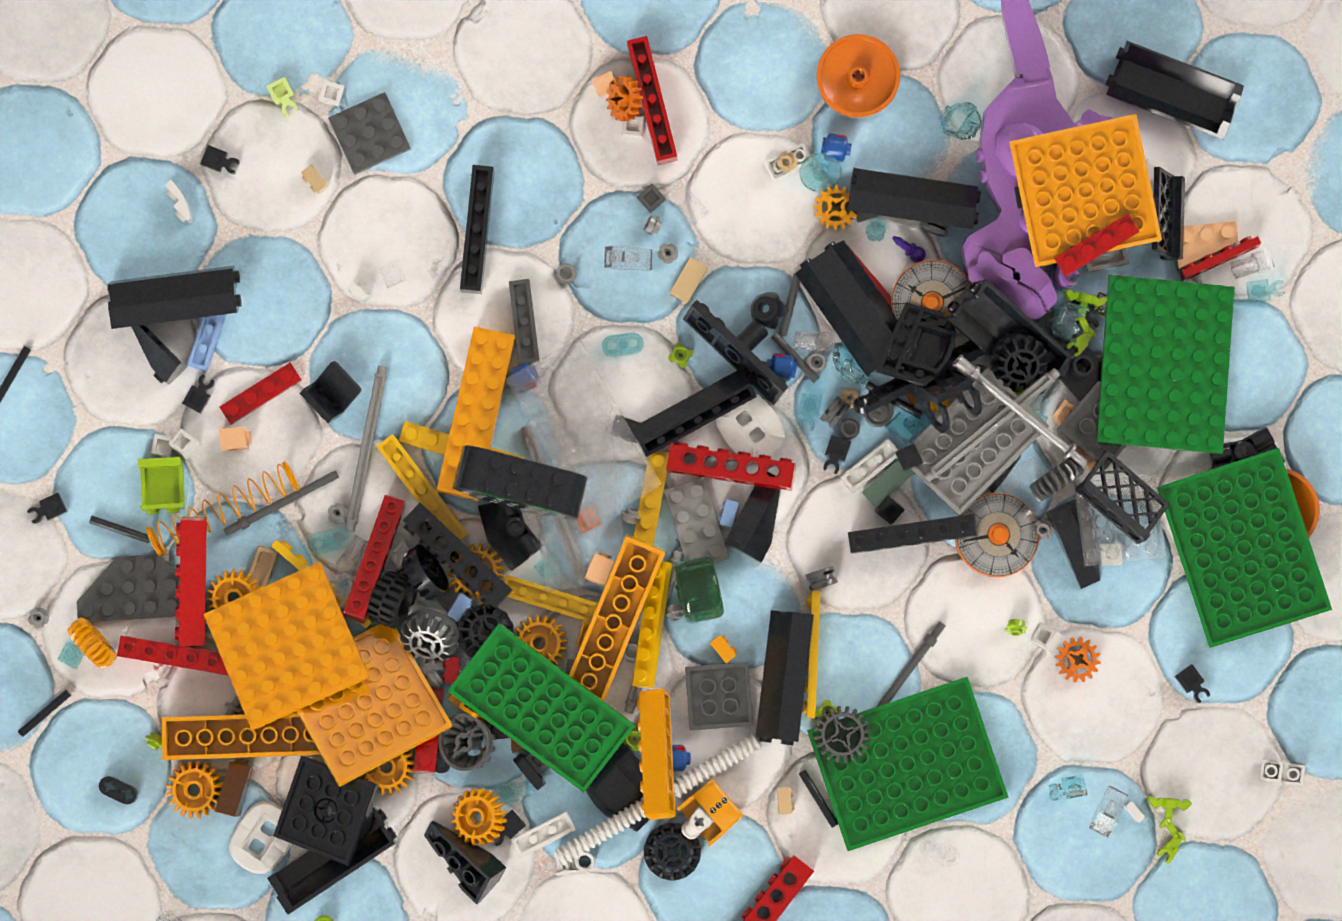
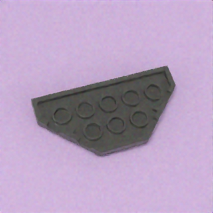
(131, 590)

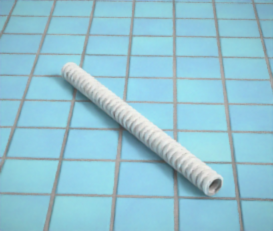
(681, 785)

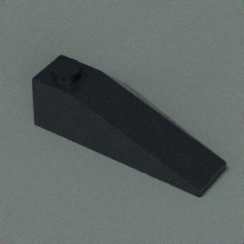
(1067, 530)

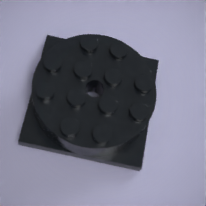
(305, 814)

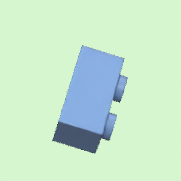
(728, 516)
(459, 606)

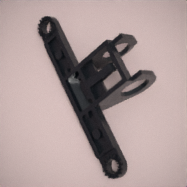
(949, 380)

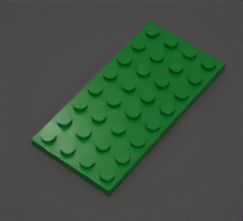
(541, 707)

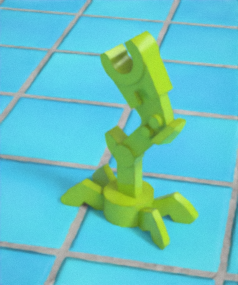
(1085, 299)
(1172, 845)

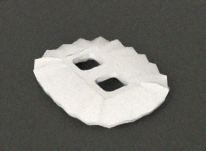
(762, 417)
(249, 829)

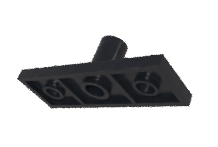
(738, 349)
(1075, 381)

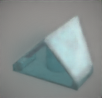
(907, 428)

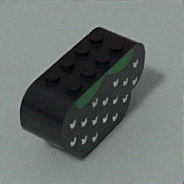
(519, 483)

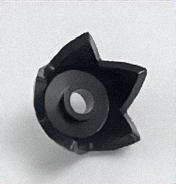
(776, 309)

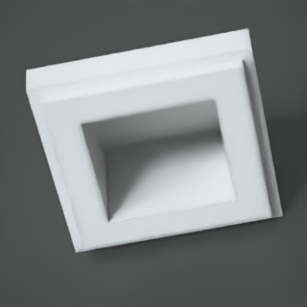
(183, 444)
(1046, 638)

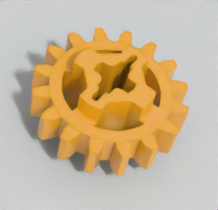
(829, 200)

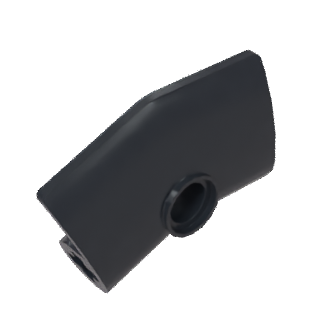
(1257, 443)
(510, 546)

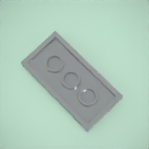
(696, 521)

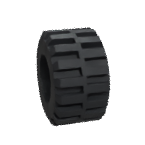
(391, 599)

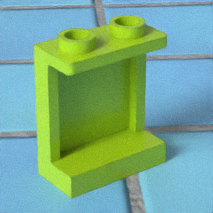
(162, 484)

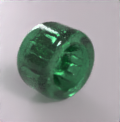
(698, 589)

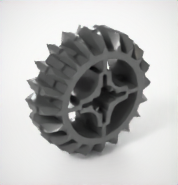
(1056, 479)
(834, 717)

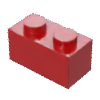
(451, 670)

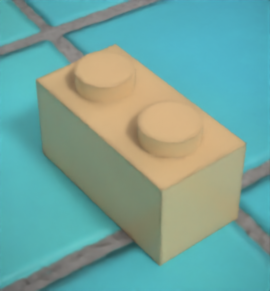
(317, 183)
(784, 800)

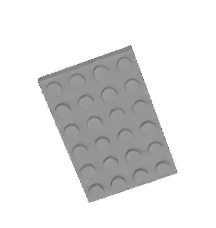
(986, 461)

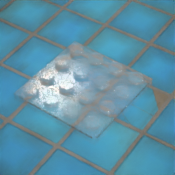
(1105, 542)

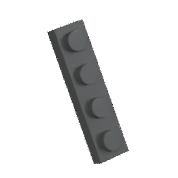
(524, 321)

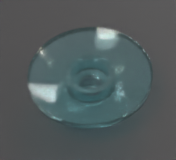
(820, 180)

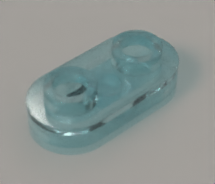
(622, 344)
(329, 540)

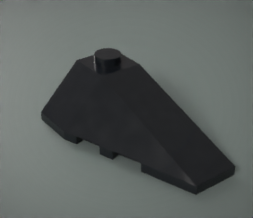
(161, 359)
(755, 524)
(471, 864)

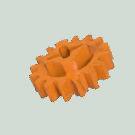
(624, 98)
(1072, 668)

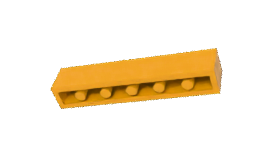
(656, 754)

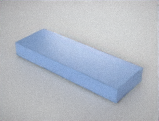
(205, 342)

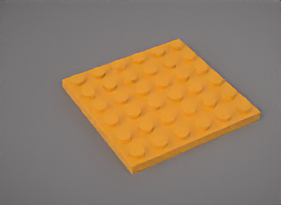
(1082, 182)
(286, 646)
(378, 715)

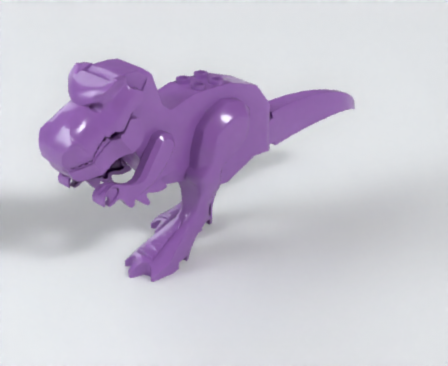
(1020, 111)

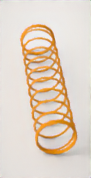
(160, 550)

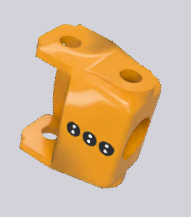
(717, 806)

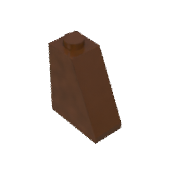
(234, 788)

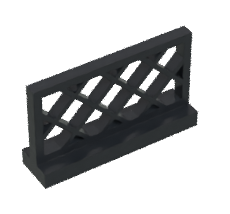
(1169, 205)
(1109, 508)

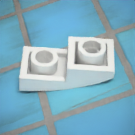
(775, 172)
(183, 210)
(1282, 772)

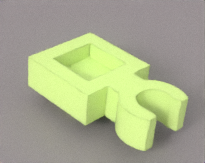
(282, 93)

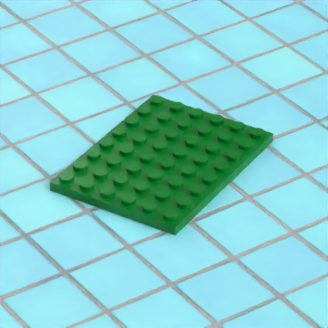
(1165, 364)
(1244, 548)
(920, 767)

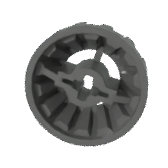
(435, 635)
(457, 743)

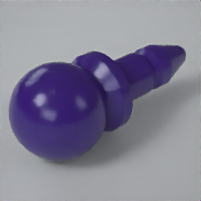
(916, 253)

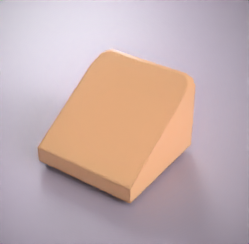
(602, 82)

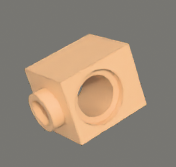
(235, 439)
(599, 568)

